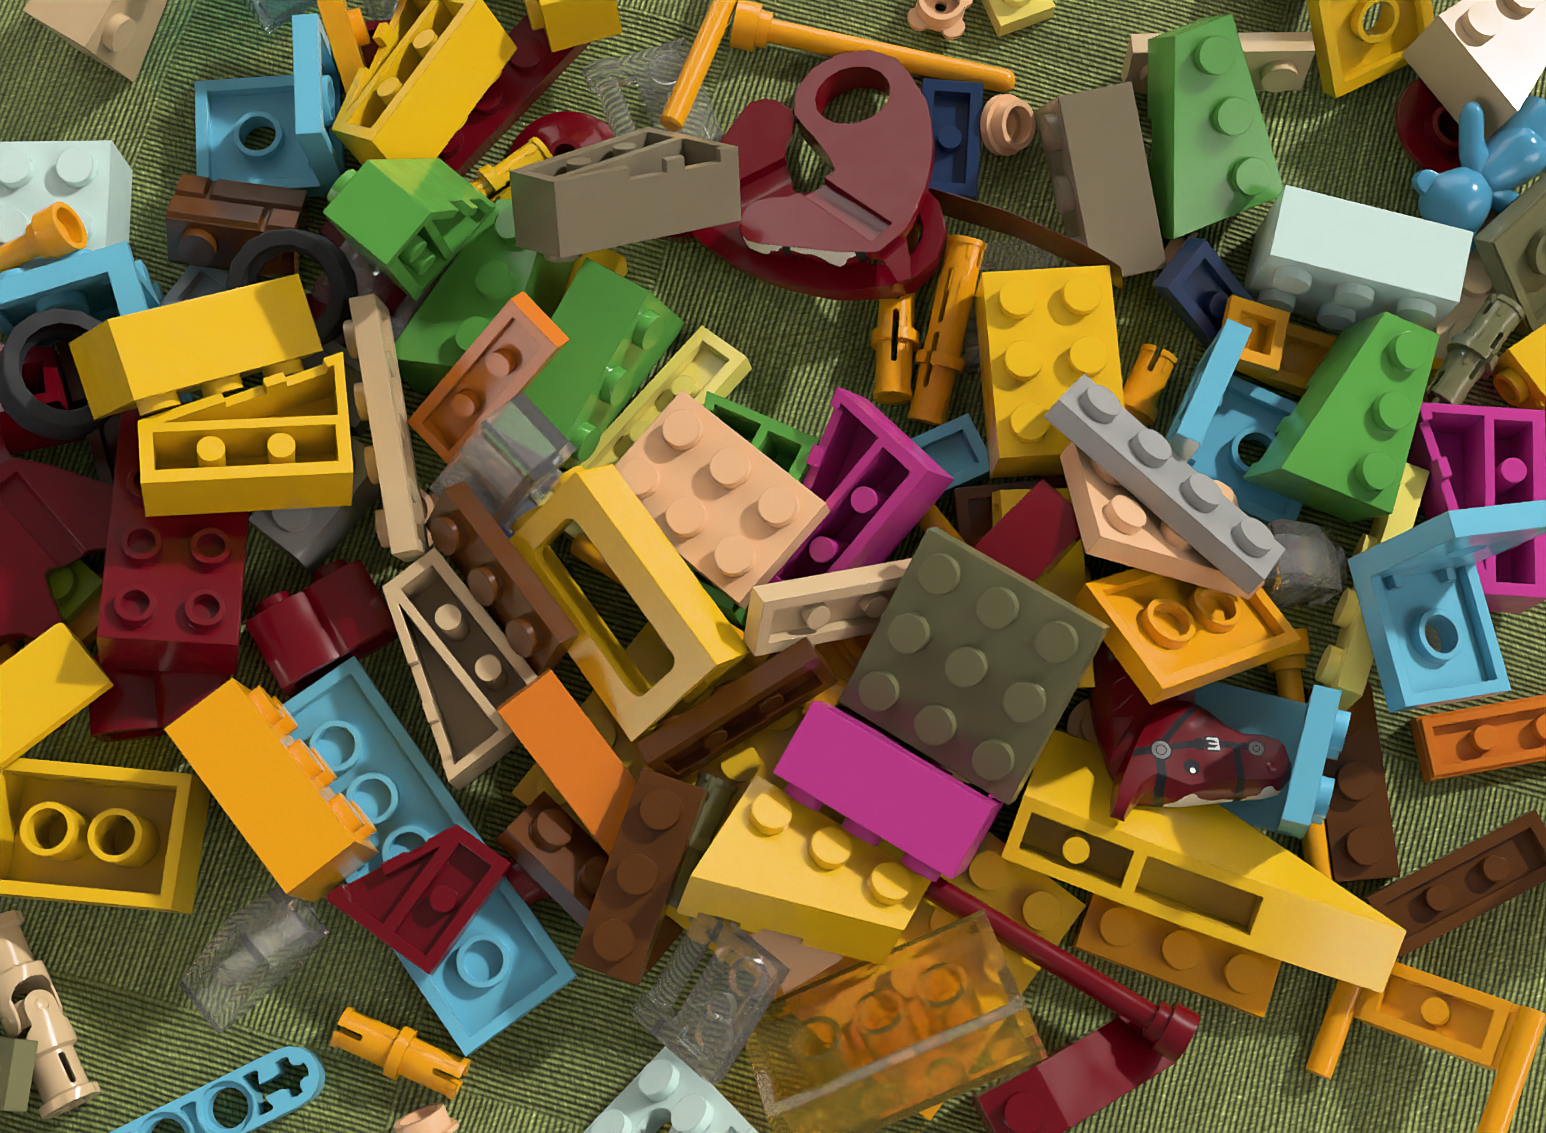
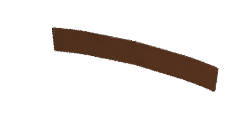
(1026, 230)

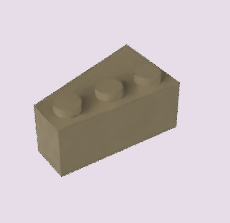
(1102, 175)
(624, 193)

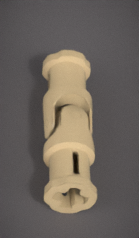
(40, 1018)

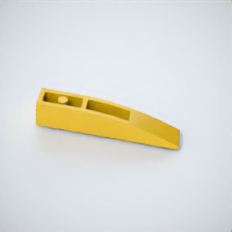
(1195, 870)

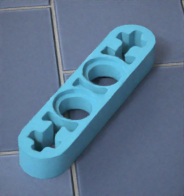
(195, 1109)

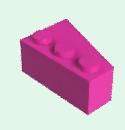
(1487, 460)
(873, 486)
(886, 792)

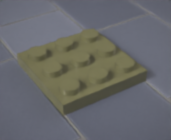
(973, 664)

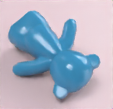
(1487, 169)

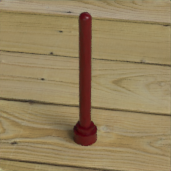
(1165, 1025)

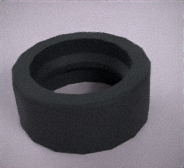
(335, 264)
(18, 400)

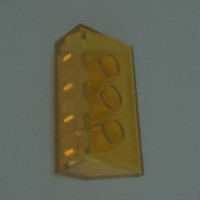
(893, 1035)

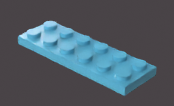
(505, 955)

